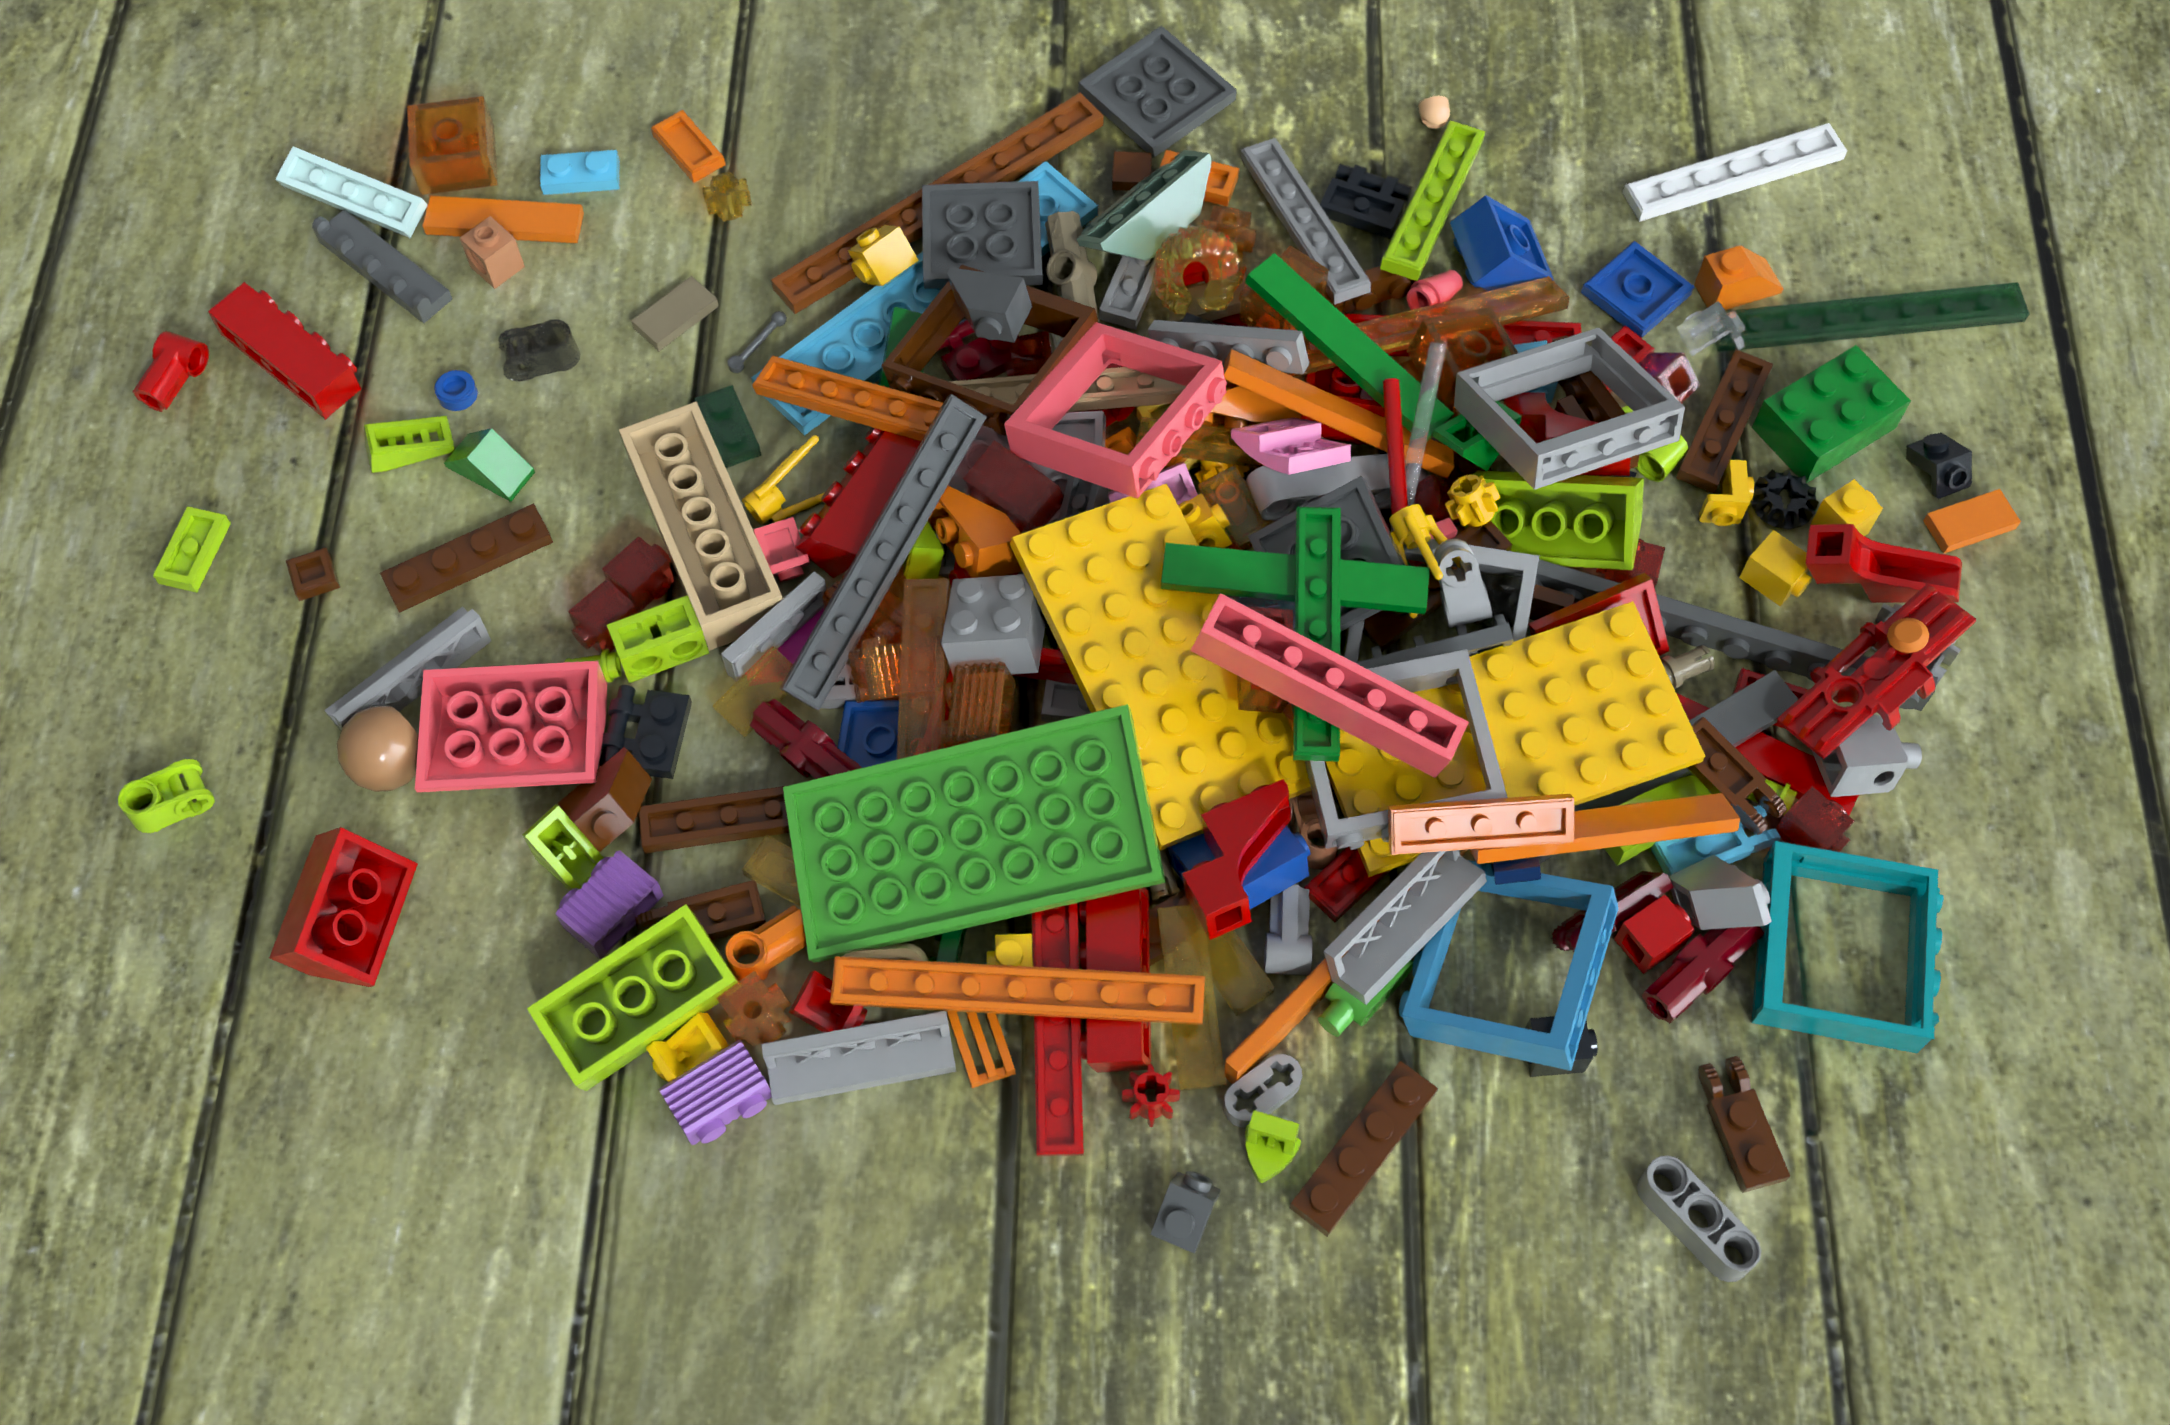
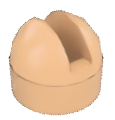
(1434, 111)

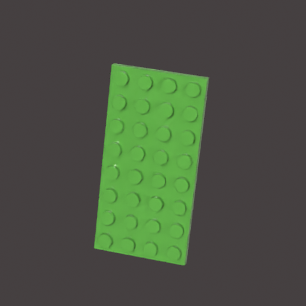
(972, 834)

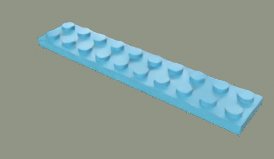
(857, 336)

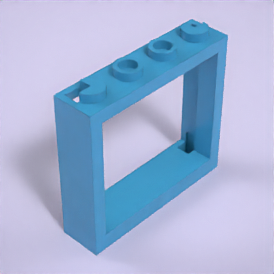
(1551, 1049)

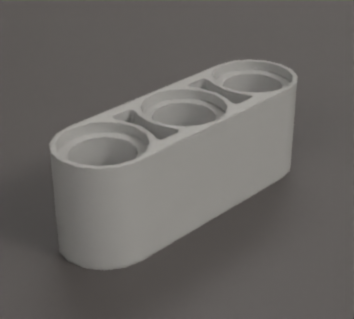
(1703, 1243)

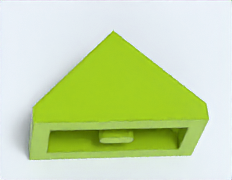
(562, 848)

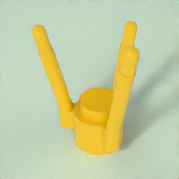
(766, 499)
(1413, 530)

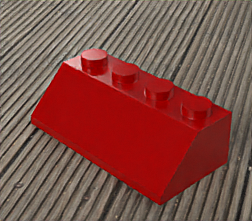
(856, 502)

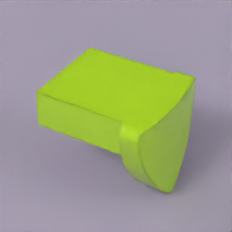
(1270, 1144)

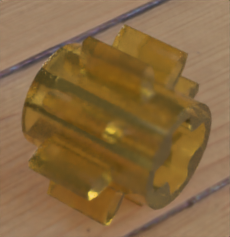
(727, 196)

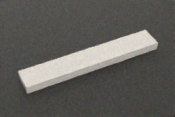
(1734, 172)

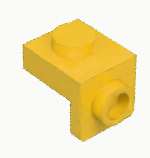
(1735, 496)
(687, 1047)

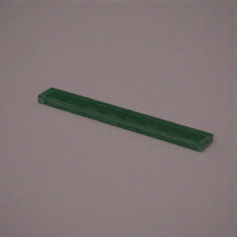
(1879, 316)

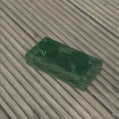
(729, 426)

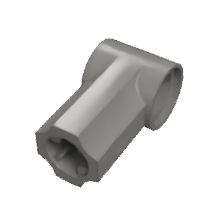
(1288, 943)

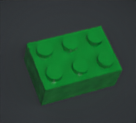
(1830, 414)

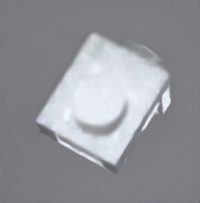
(1710, 325)

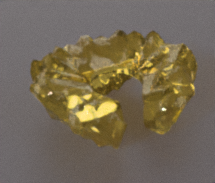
(1211, 250)

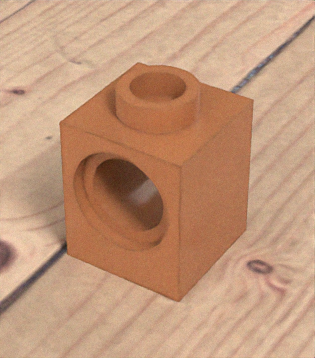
(492, 252)

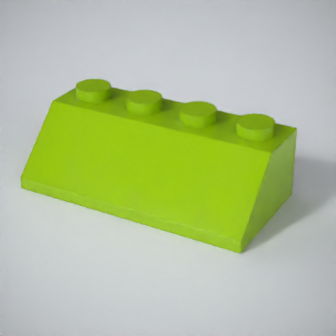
(1572, 521)

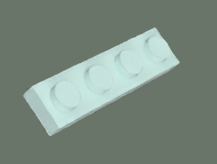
(351, 192)

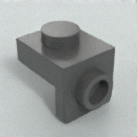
(1186, 1210)

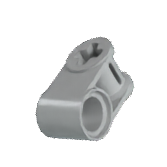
(1462, 589)

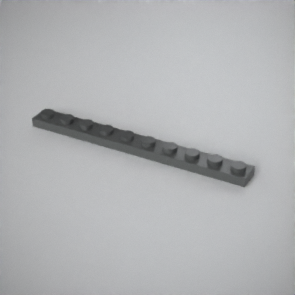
(1717, 630)

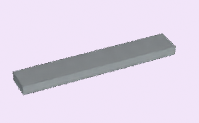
(1305, 219)

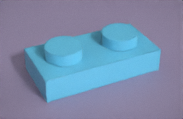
(579, 172)

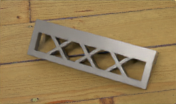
(402, 677)
(1405, 922)
(859, 1057)

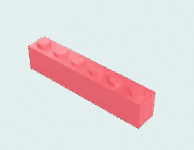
(1329, 686)

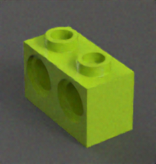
(658, 639)

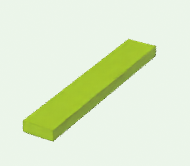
(1432, 201)

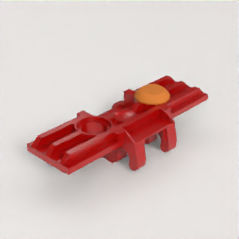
(1885, 680)

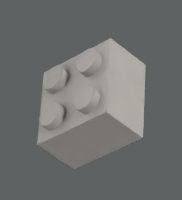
(994, 623)

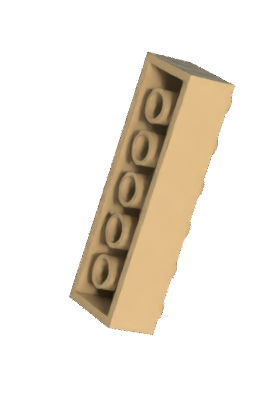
(701, 522)

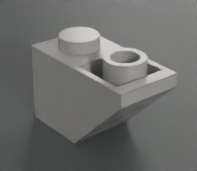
(1720, 895)

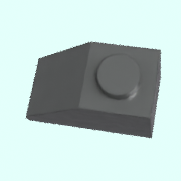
(991, 302)

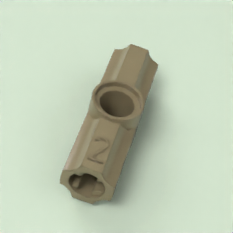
(1069, 261)

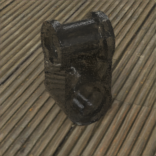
(540, 348)

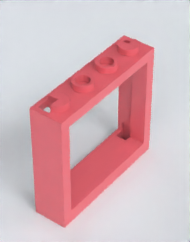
(1031, 425)

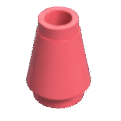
(1434, 289)

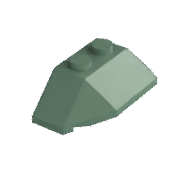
(1152, 209)

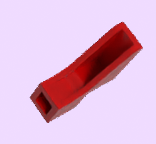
(1544, 423)
(1885, 571)
(1237, 837)

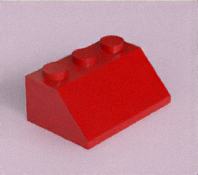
(344, 909)

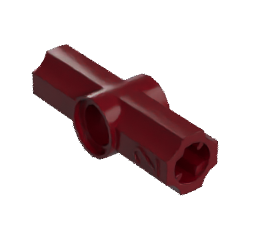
(800, 742)
(1698, 970)

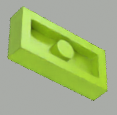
(192, 549)

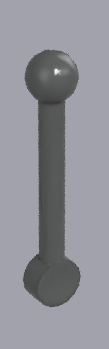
(736, 363)

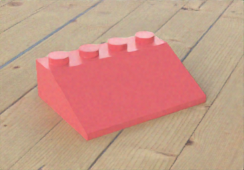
(510, 726)

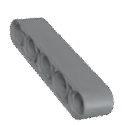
(1281, 493)

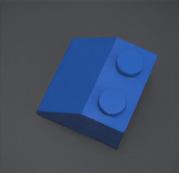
(1498, 246)

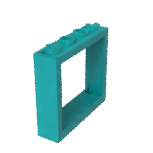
(1923, 945)

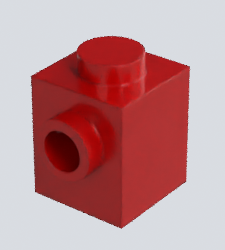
(1654, 933)

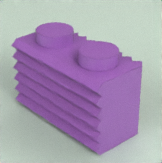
(608, 903)
(716, 1093)

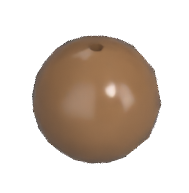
(378, 749)

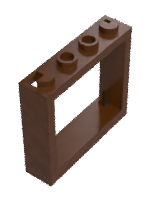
(942, 316)

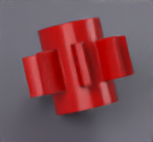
(1163, 1094)

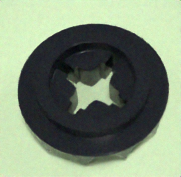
(1769, 504)

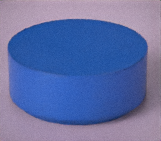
(456, 390)

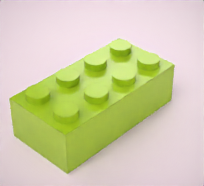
(633, 998)

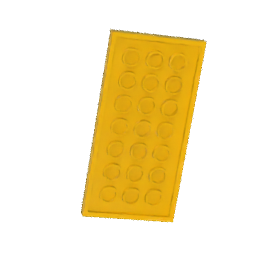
(1132, 647)
(1566, 715)

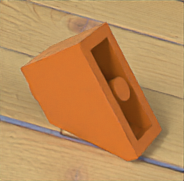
(1735, 278)

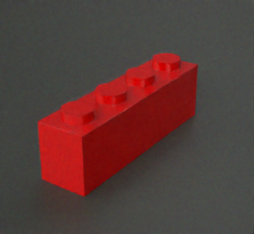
(285, 349)
(1116, 942)

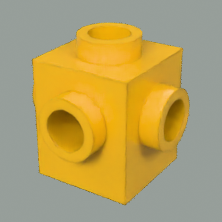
(1206, 522)

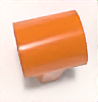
(771, 942)

